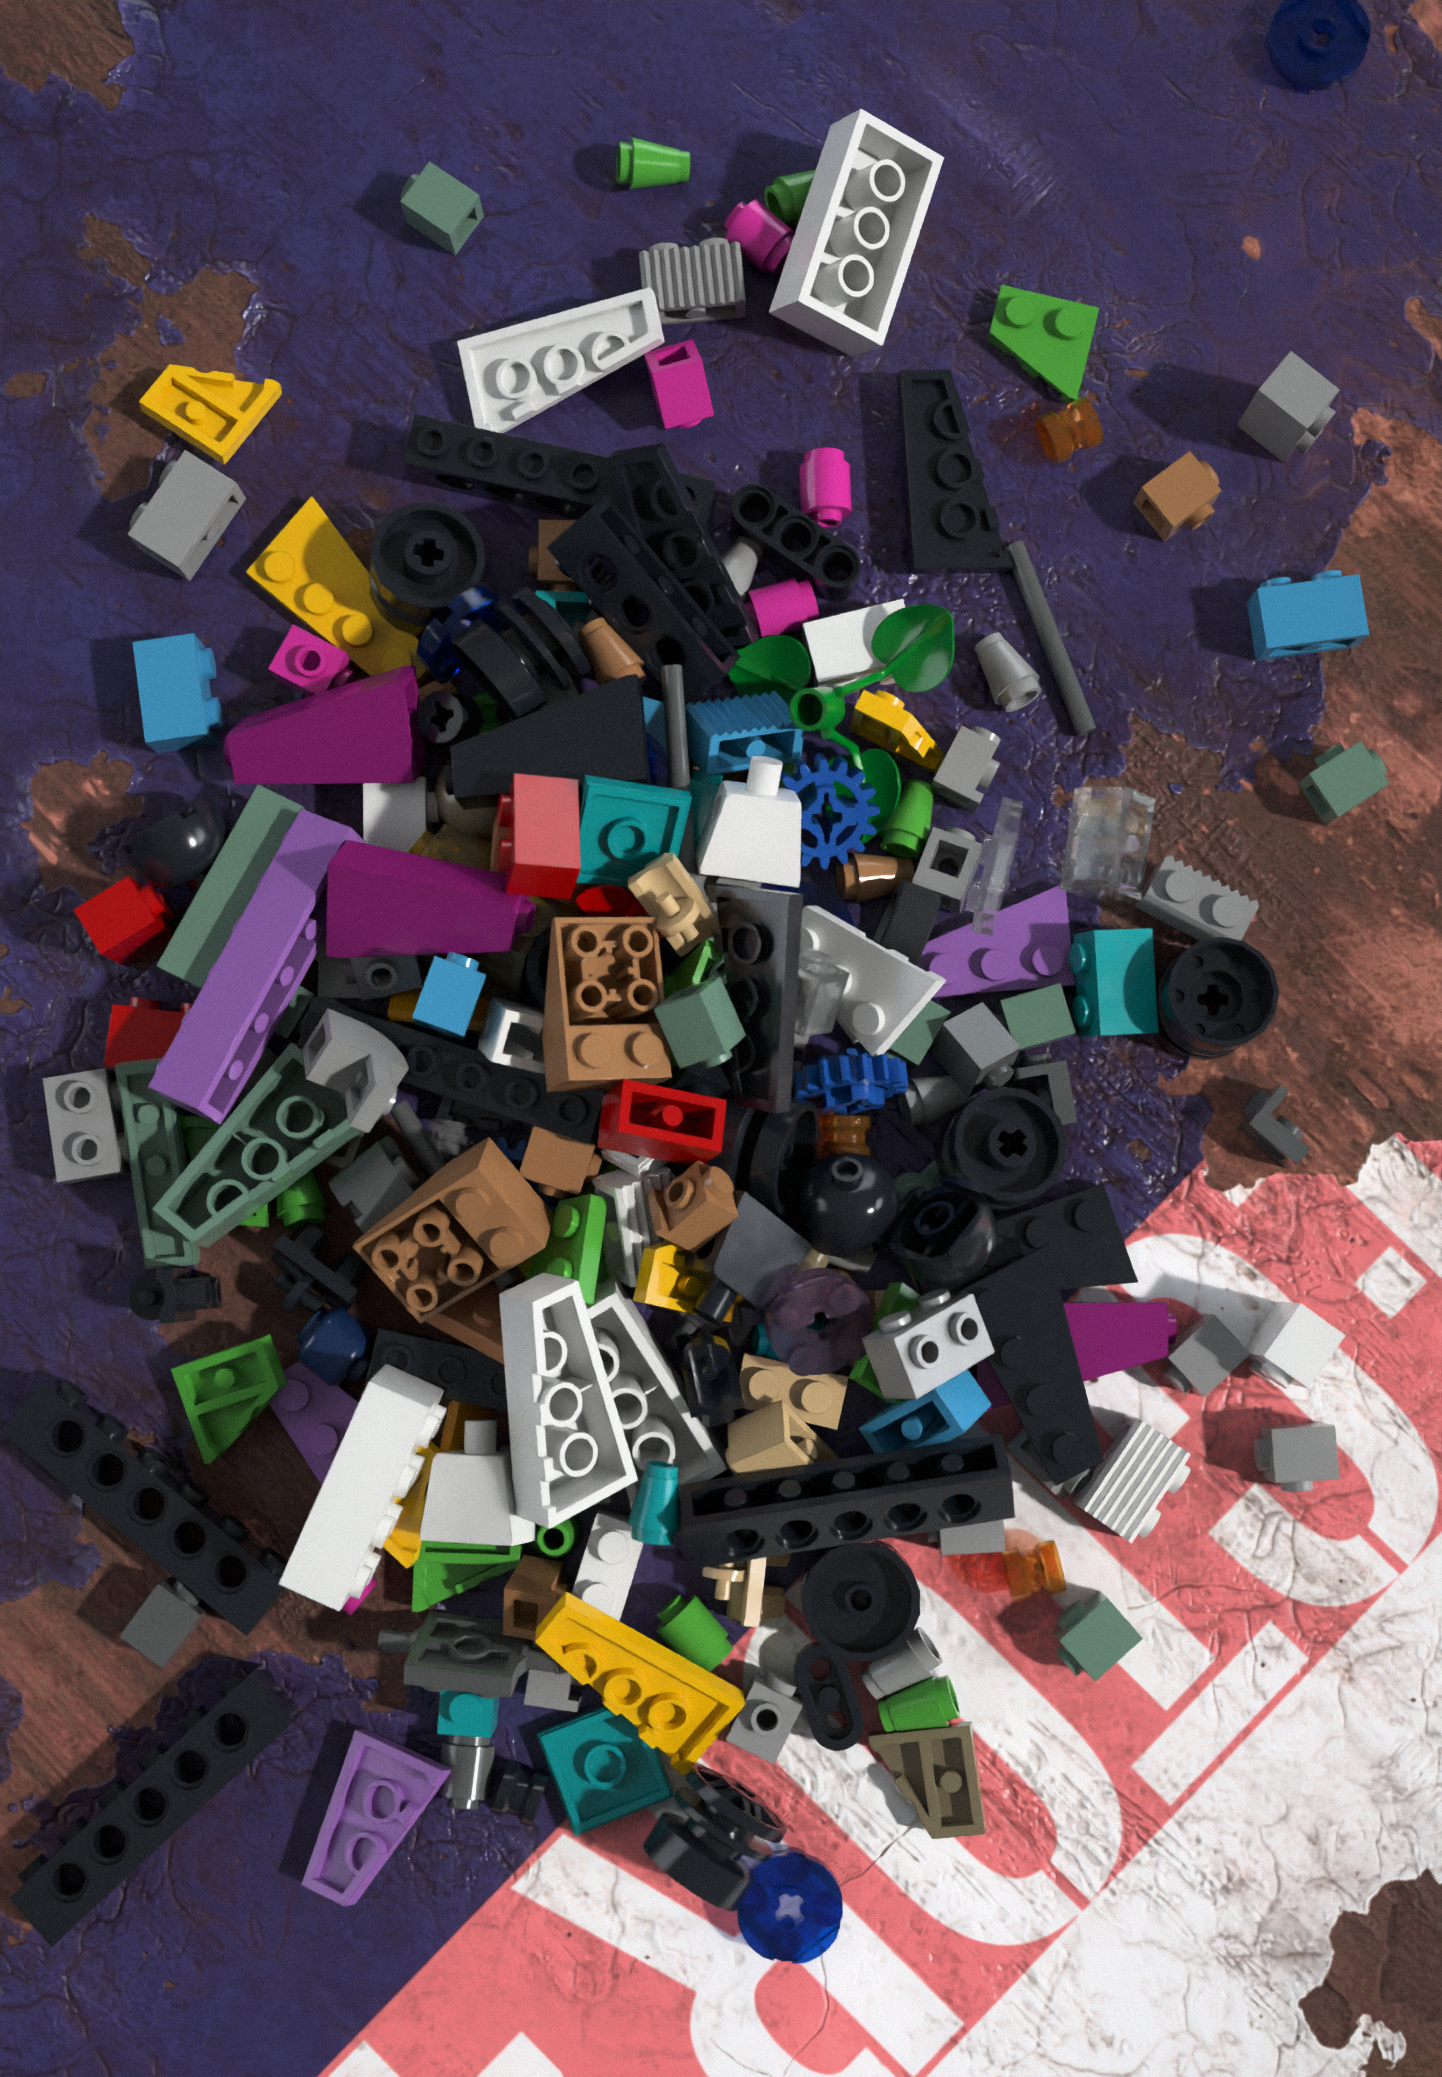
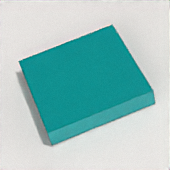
(627, 827)
(603, 1768)

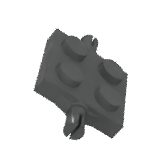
(465, 1655)

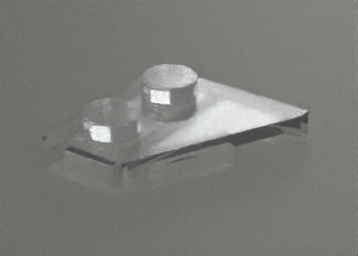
(997, 857)

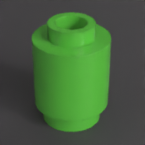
(693, 1632)

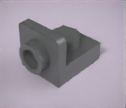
(1055, 1084)
(1275, 1136)

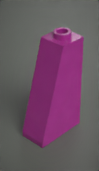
(335, 737)
(418, 906)
(1105, 1340)

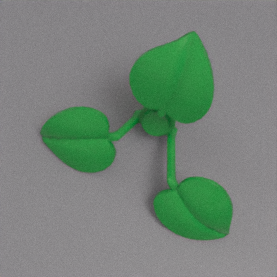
(912, 644)

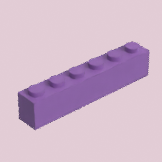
(254, 974)

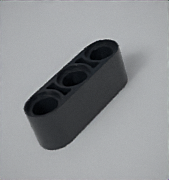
(787, 520)

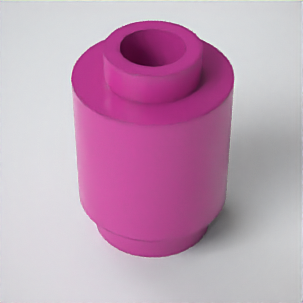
(761, 236)
(825, 486)
(782, 607)

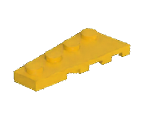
(329, 590)

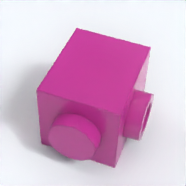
(679, 384)
(311, 664)

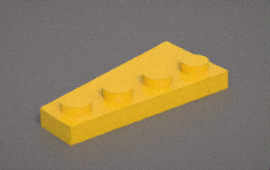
(653, 1687)

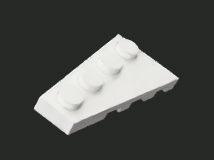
(547, 359)

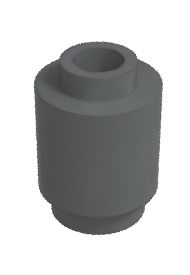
(471, 1771)

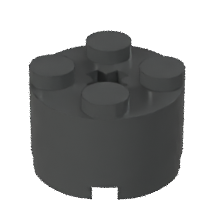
(376, 1182)

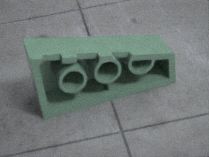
(258, 1152)

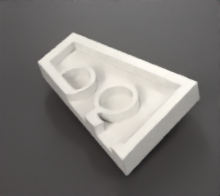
(882, 985)

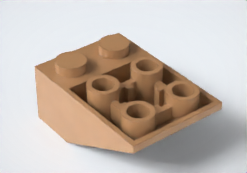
(602, 1004)
(457, 1231)

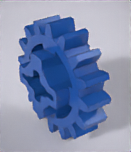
(843, 812)
(851, 1081)

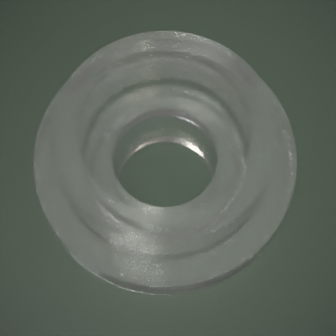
(449, 1137)

